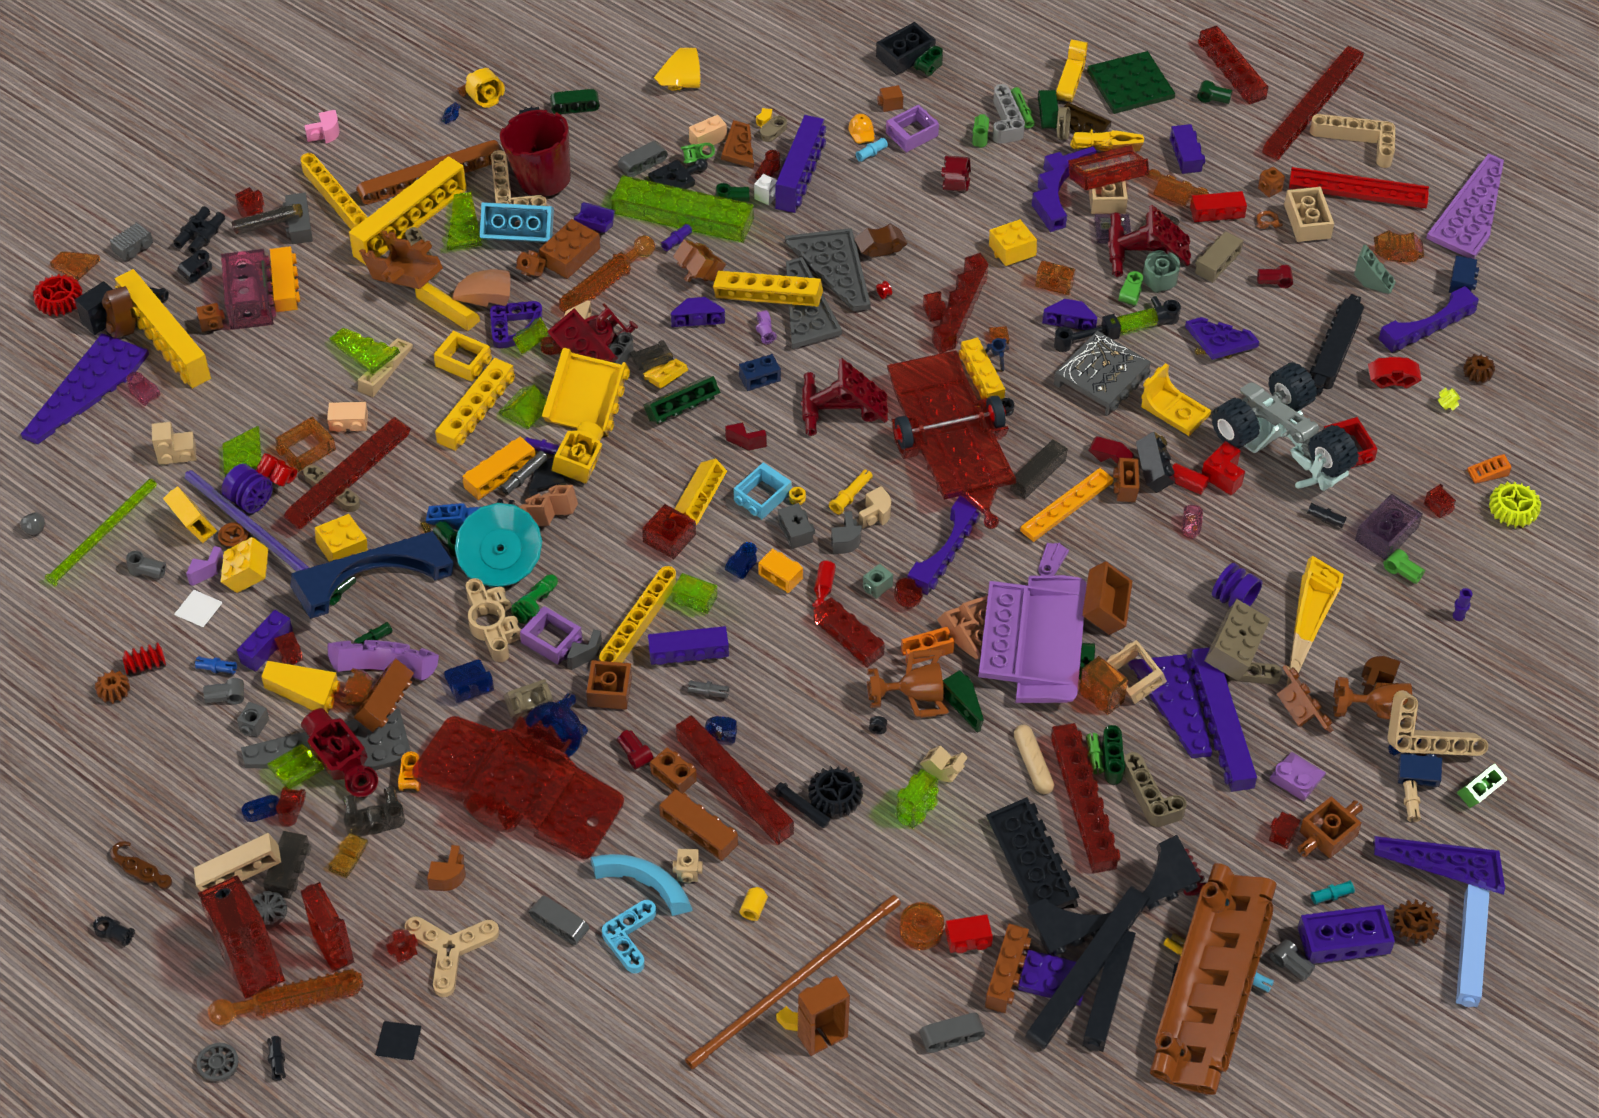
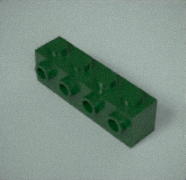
(681, 398)

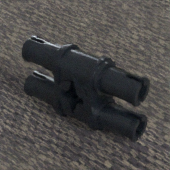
(199, 230)

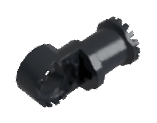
(114, 930)

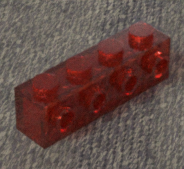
(849, 632)

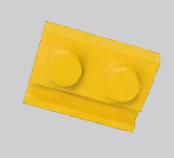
(665, 373)

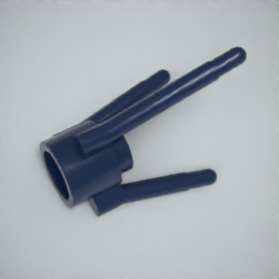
(998, 348)

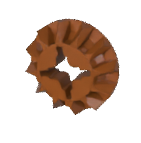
(229, 530)

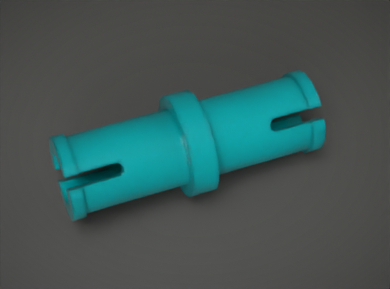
(1332, 892)

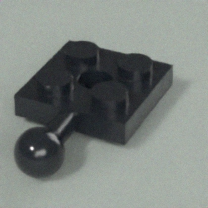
(676, 170)

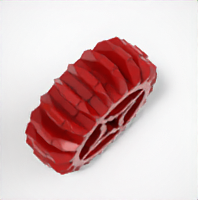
(57, 294)

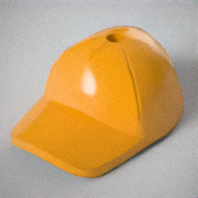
(861, 128)

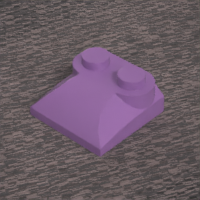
(1297, 776)

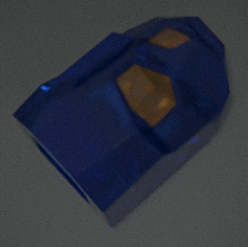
(722, 728)

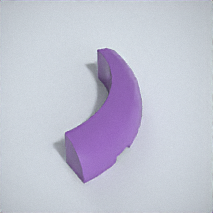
(379, 654)

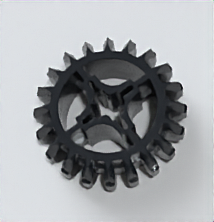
(841, 800)

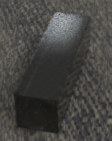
(1039, 469)

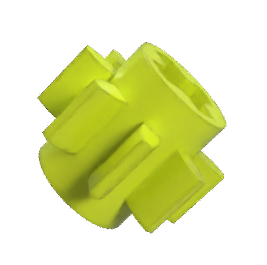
(1449, 399)

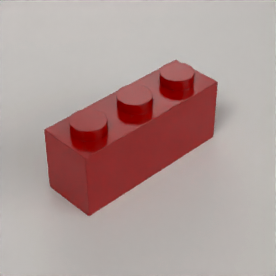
(1218, 206)

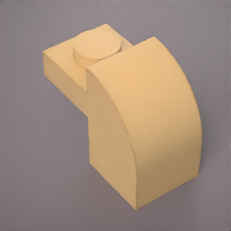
(878, 508)
(942, 764)

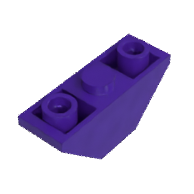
(697, 312)
(1070, 314)

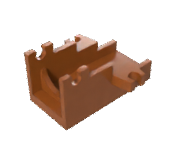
(405, 264)

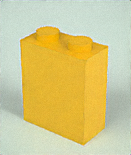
(190, 514)

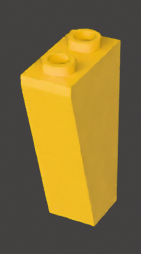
(301, 684)

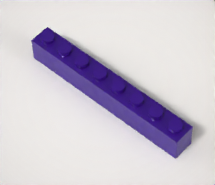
(1223, 723)

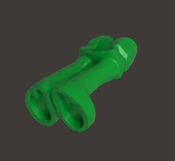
(527, 605)

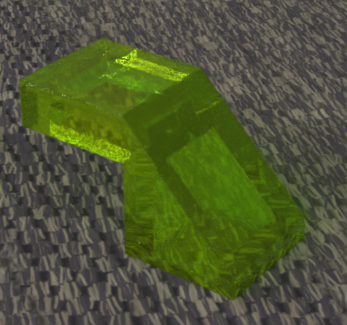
(530, 336)

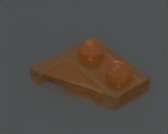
(74, 263)

